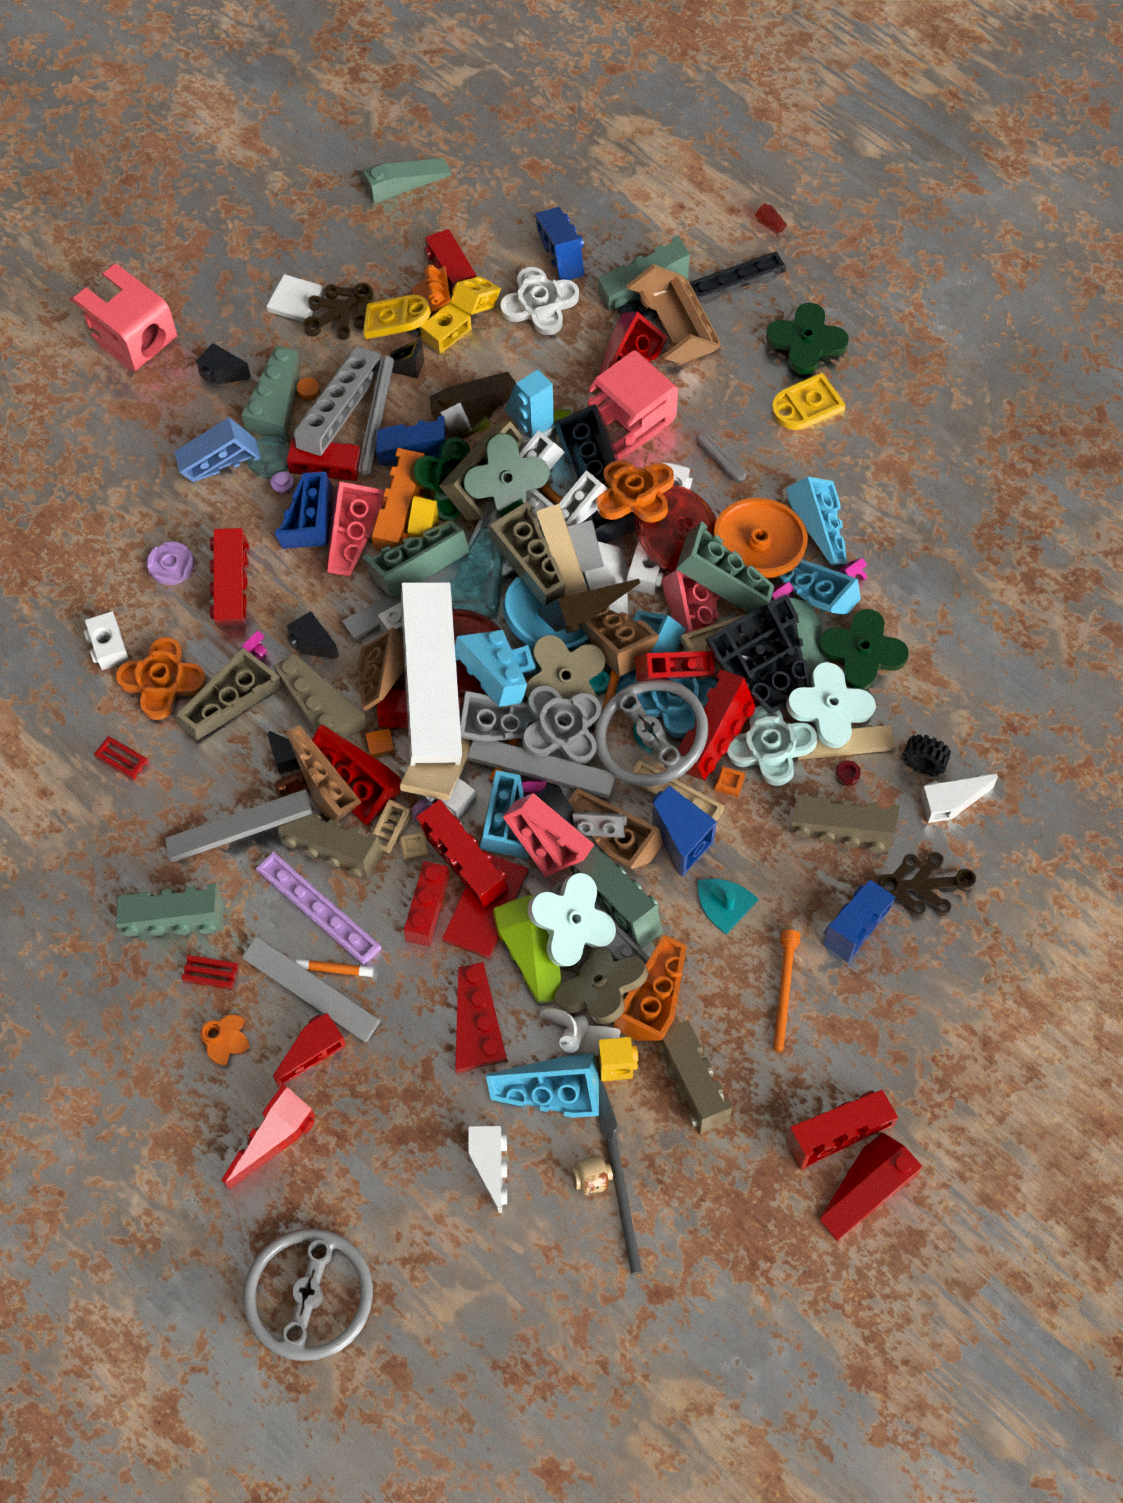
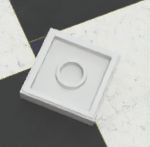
(292, 298)

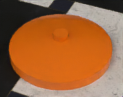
(764, 535)

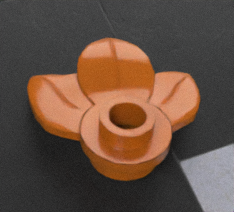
(227, 1041)

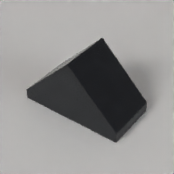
(408, 359)
(283, 753)

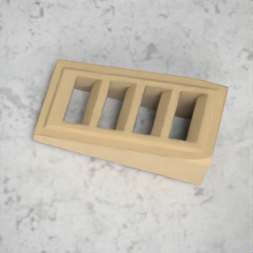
(390, 807)

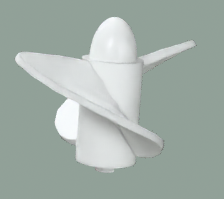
(578, 1035)

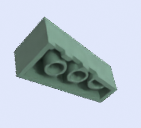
(613, 286)
(273, 397)
(416, 557)
(722, 571)
(622, 897)
(171, 912)

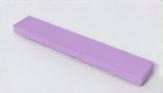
(318, 908)

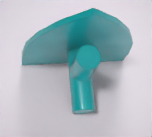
(724, 902)

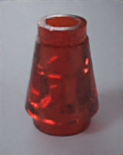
(770, 218)

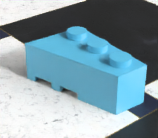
(493, 664)

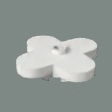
(539, 300)

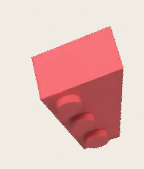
(546, 835)

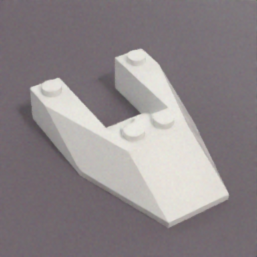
(576, 505)

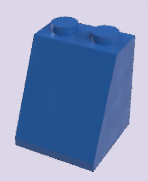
(683, 828)

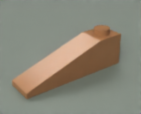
(326, 786)
(640, 840)

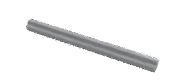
(375, 415)

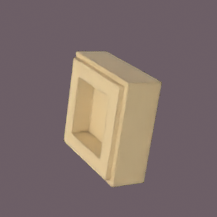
(414, 846)

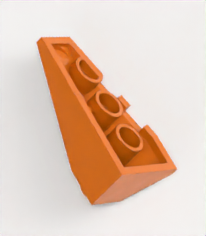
(653, 1005)

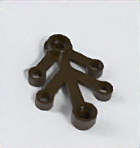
(340, 307)
(922, 884)

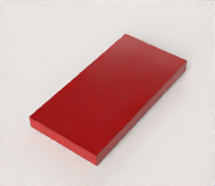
(472, 924)

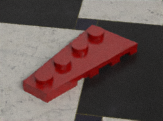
(477, 1030)

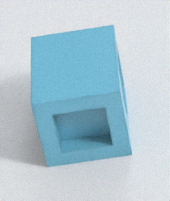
(525, 660)

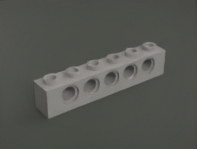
(337, 401)

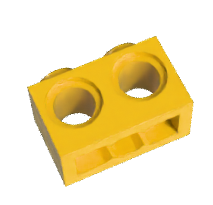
(475, 295)

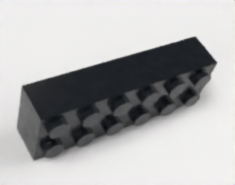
(591, 449)

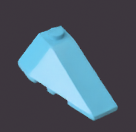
(817, 506)
(823, 587)
(557, 1084)

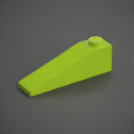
(528, 948)

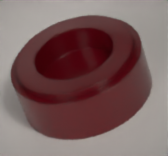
(847, 773)

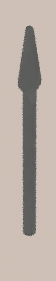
(609, 1126)

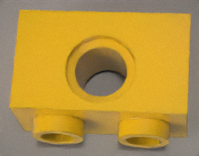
(445, 327)
(617, 1059)

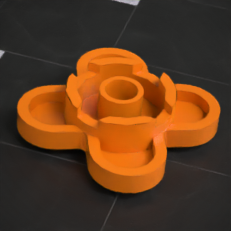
(635, 491)
(161, 678)

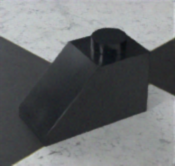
(221, 366)
(311, 637)

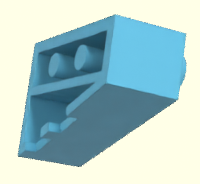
(532, 404)
(496, 833)

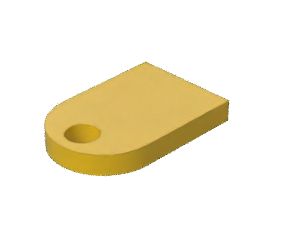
(395, 315)
(807, 402)

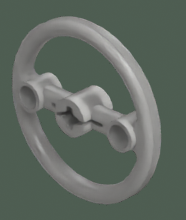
(679, 764)
(318, 1239)

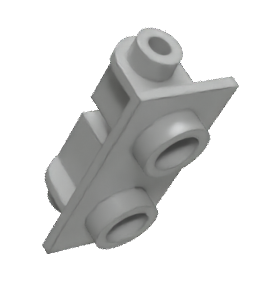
(600, 824)

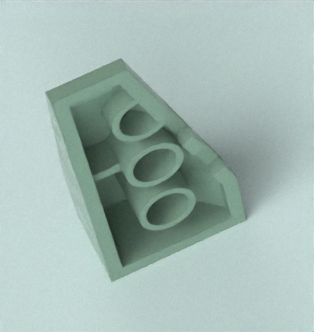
(399, 177)
(810, 632)

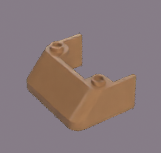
(679, 312)

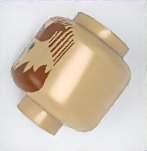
(591, 1175)

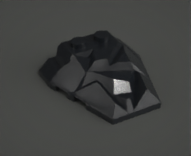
(765, 652)

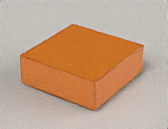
(380, 743)
(730, 781)

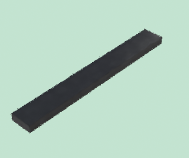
(722, 281)

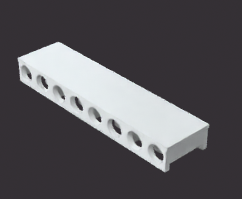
(430, 673)

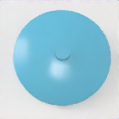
(522, 617)

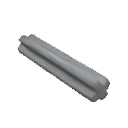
(721, 457)

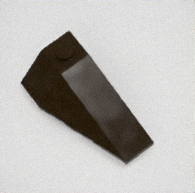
(470, 402)
(576, 609)

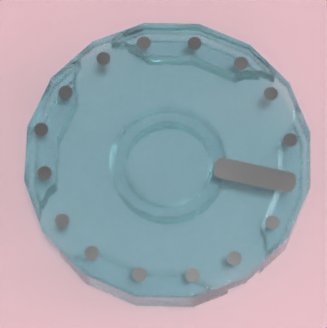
(273, 457)

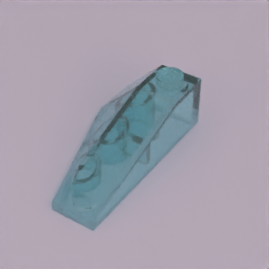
(479, 578)

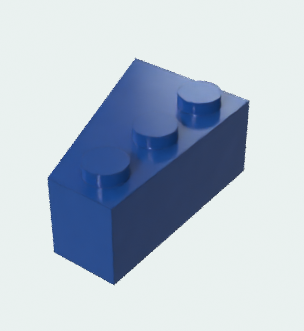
(562, 241)
(418, 438)
(309, 514)
(857, 920)

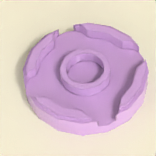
(170, 563)

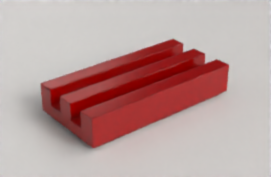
(136, 768)
(188, 968)

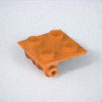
(434, 288)

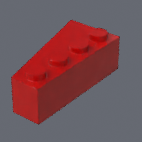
(229, 577)
(726, 714)
(462, 853)
(840, 1128)

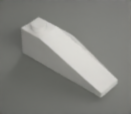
(612, 573)

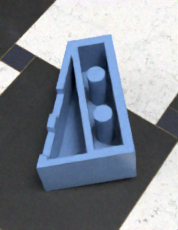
(216, 449)

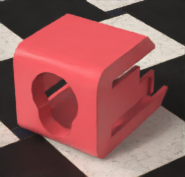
(134, 320)
(638, 401)

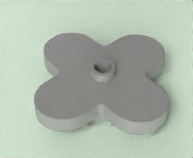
(575, 716)

